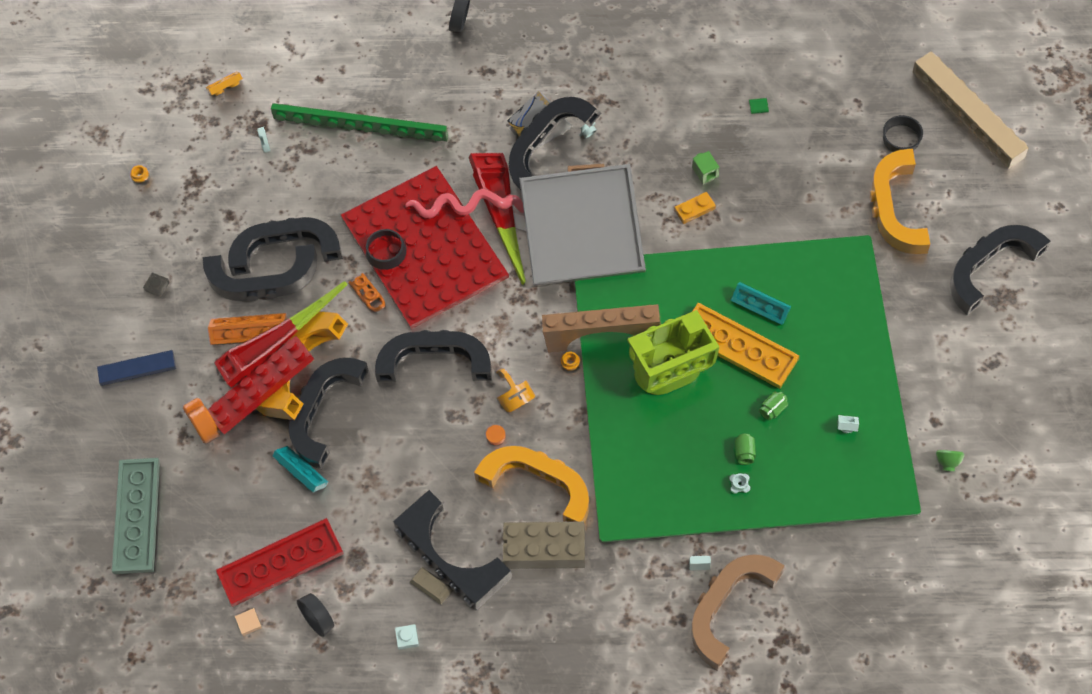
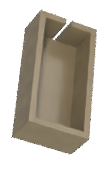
(544, 545)

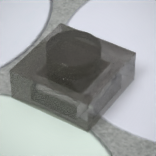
(156, 284)

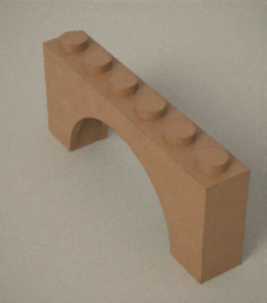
(564, 328)

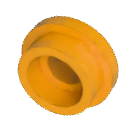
(139, 169)
(570, 356)

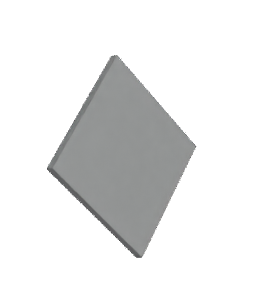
(582, 225)

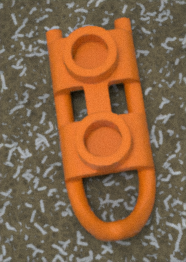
(370, 294)

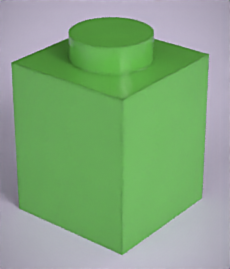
(705, 167)

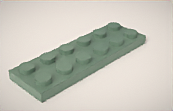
(136, 516)

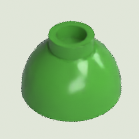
(949, 459)

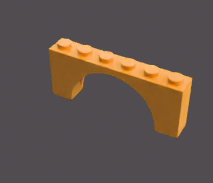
(320, 329)

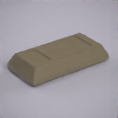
(431, 585)

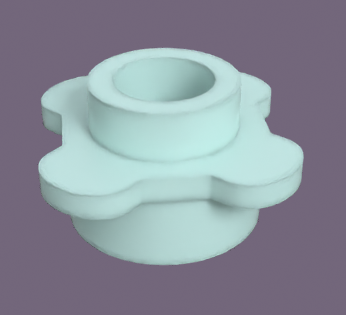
(587, 131)
(735, 479)

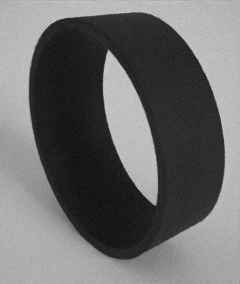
(459, 15)
(905, 121)
(390, 263)
(315, 614)

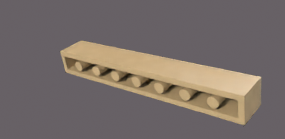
(970, 110)

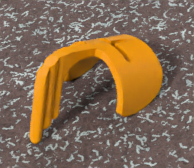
(514, 403)

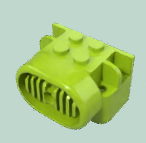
(672, 353)

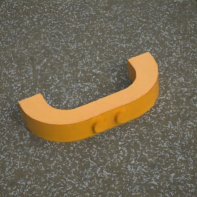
(899, 237)
(540, 465)

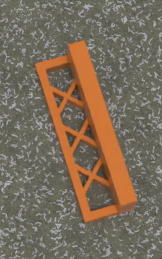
(242, 328)

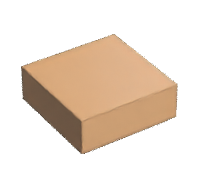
(248, 622)

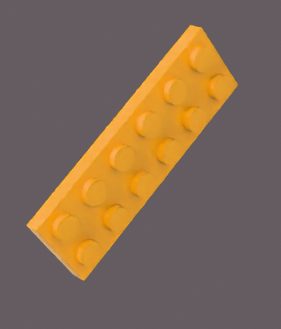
(748, 348)

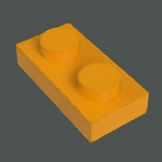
(218, 87)
(695, 207)

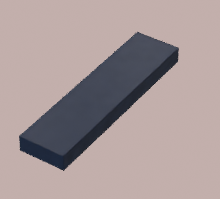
(136, 367)

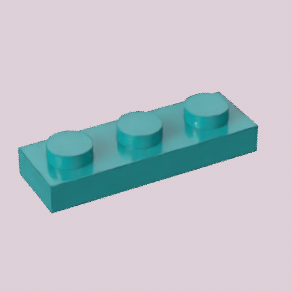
(760, 303)
(300, 469)

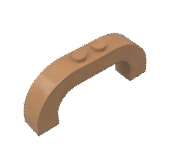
(745, 567)

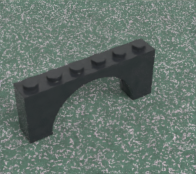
(473, 584)

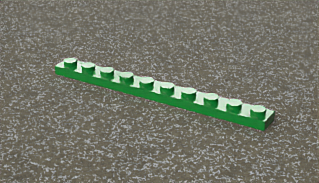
(359, 122)

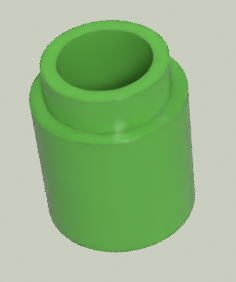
(773, 405)
(745, 449)

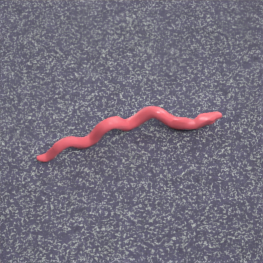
(499, 202)

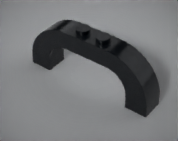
(541, 126)
(280, 232)
(1010, 236)
(263, 286)
(433, 343)
(311, 395)

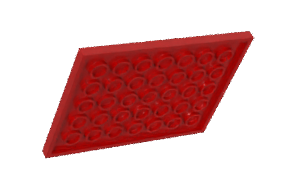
(444, 254)

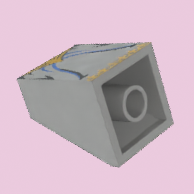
(525, 114)

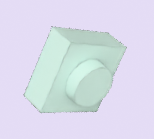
(848, 424)
(407, 636)

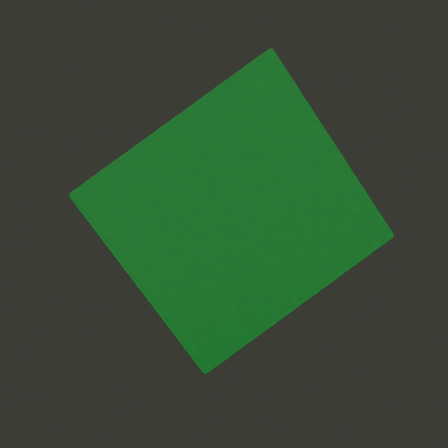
(670, 455)

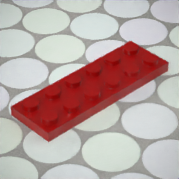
(260, 384)
(279, 562)

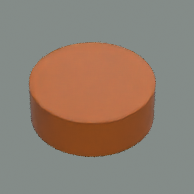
(495, 435)

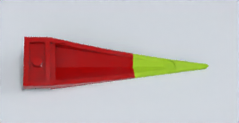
(492, 174)
(248, 356)

